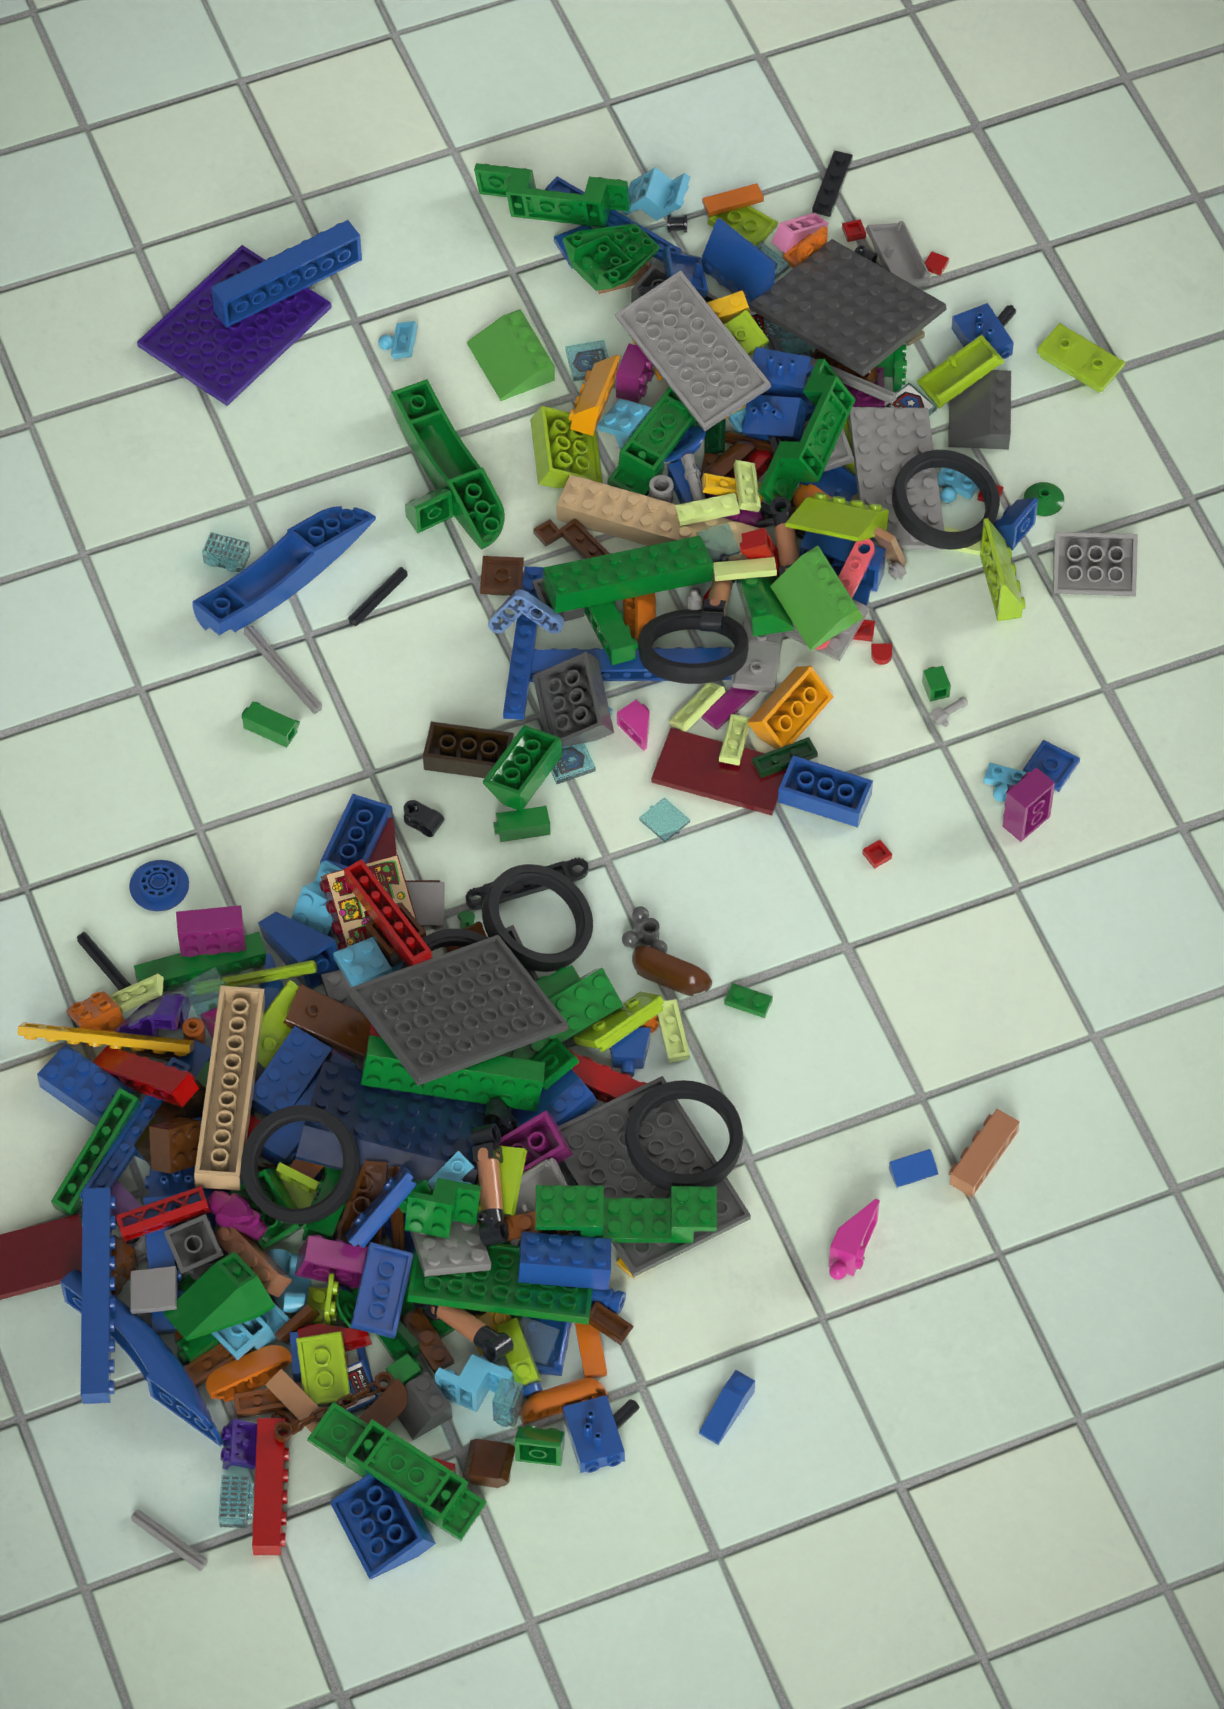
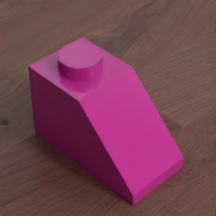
(635, 721)

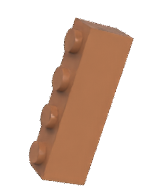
(984, 1152)
(267, 1270)

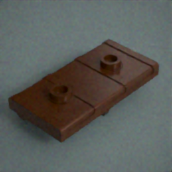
(329, 1021)

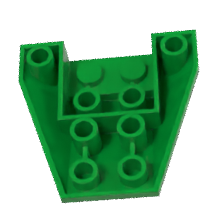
(609, 254)
(219, 1299)

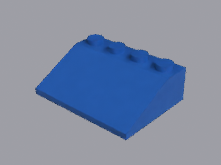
(737, 263)
(562, 1100)
(381, 1526)

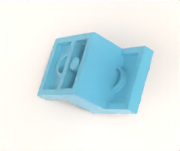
(657, 193)
(623, 420)
(311, 903)
(363, 962)
(253, 1333)
(473, 1383)

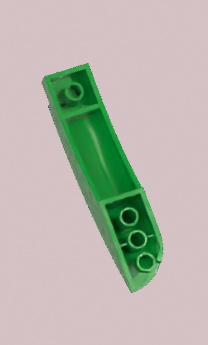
(449, 462)

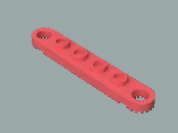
(854, 571)

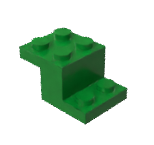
(894, 367)
(437, 1212)

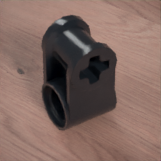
(423, 819)
(498, 1113)

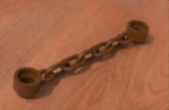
(287, 1427)

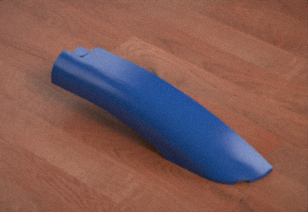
(282, 569)
(160, 1367)

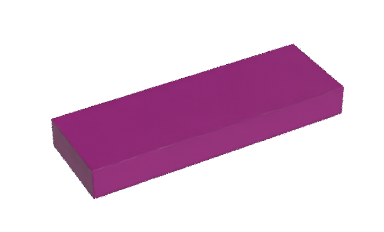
(728, 704)

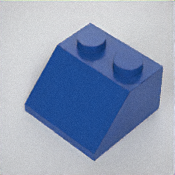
(1017, 521)

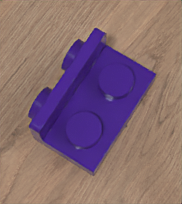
(239, 1444)

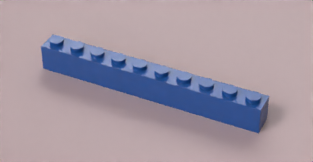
(629, 670)
(96, 1296)

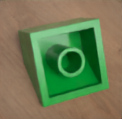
(430, 509)
(539, 1445)

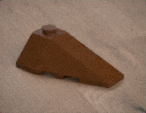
(367, 1188)

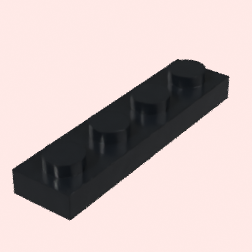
(832, 183)

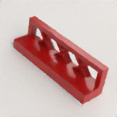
(164, 1219)

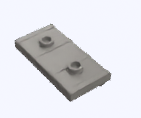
(899, 252)
(762, 662)
(542, 1174)

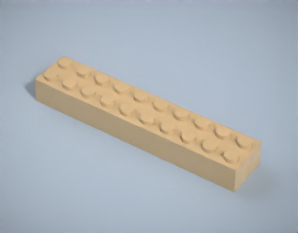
(632, 515)
(229, 1087)

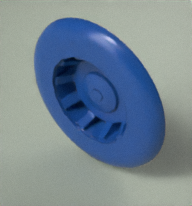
(688, 444)
(158, 879)

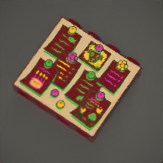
(346, 910)

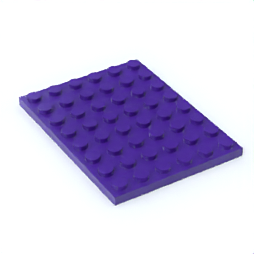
(233, 357)

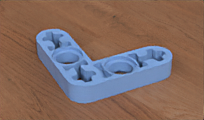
(526, 608)

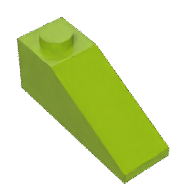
(520, 1359)

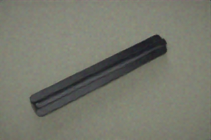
(377, 596)
(102, 961)

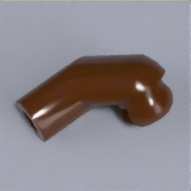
(289, 1417)

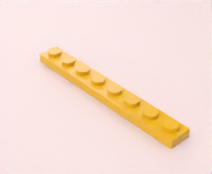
(114, 1039)

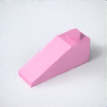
(794, 230)

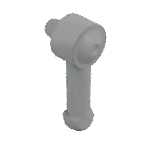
(694, 601)
(939, 715)

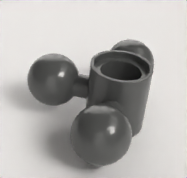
(631, 938)

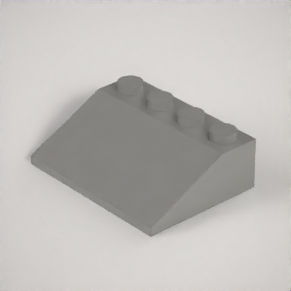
(1095, 563)

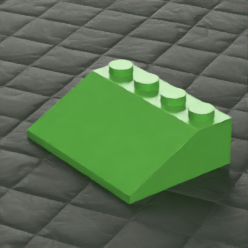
(512, 356)
(815, 599)

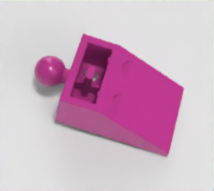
(851, 1242)

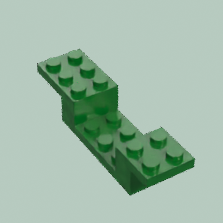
(554, 206)
(651, 444)
(808, 458)
(627, 1218)
(400, 1467)

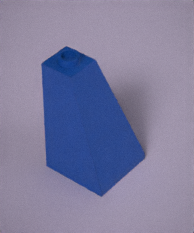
(299, 944)

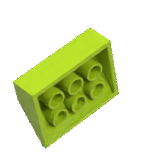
(562, 450)
(839, 517)
(1000, 574)

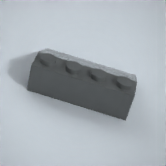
(982, 413)
(574, 701)

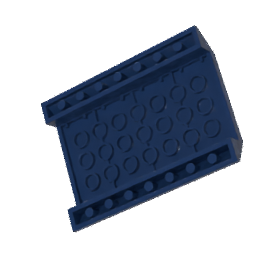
(389, 1125)

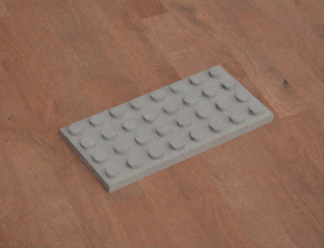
(693, 350)
(881, 446)

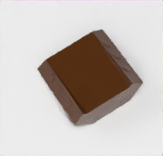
(489, 1463)

